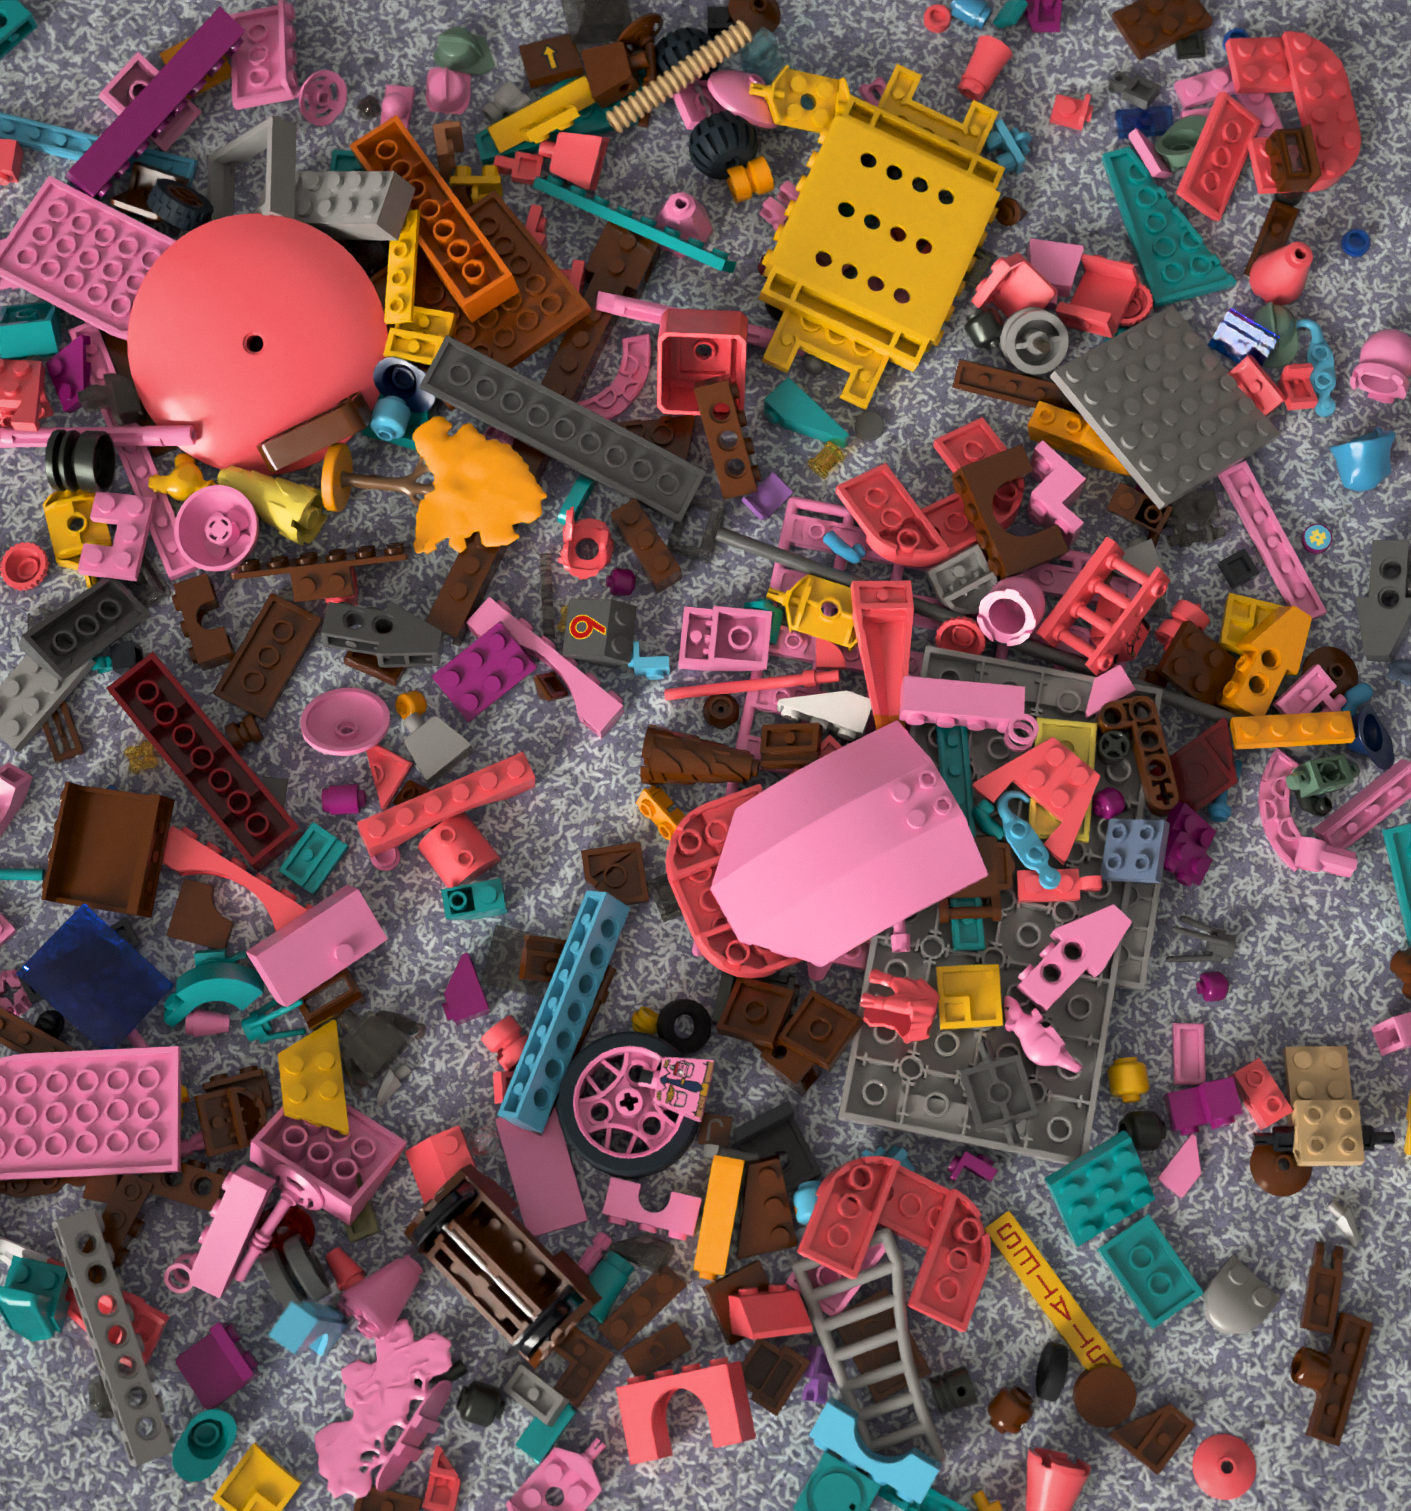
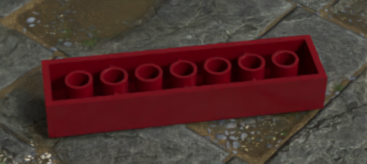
(205, 762)

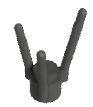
(1217, 942)

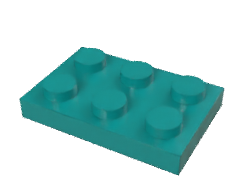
(1150, 1271)

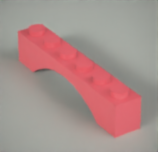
(479, 788)
(191, 857)

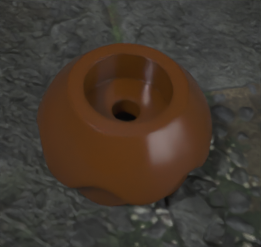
(723, 719)

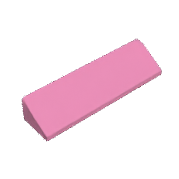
(1367, 807)

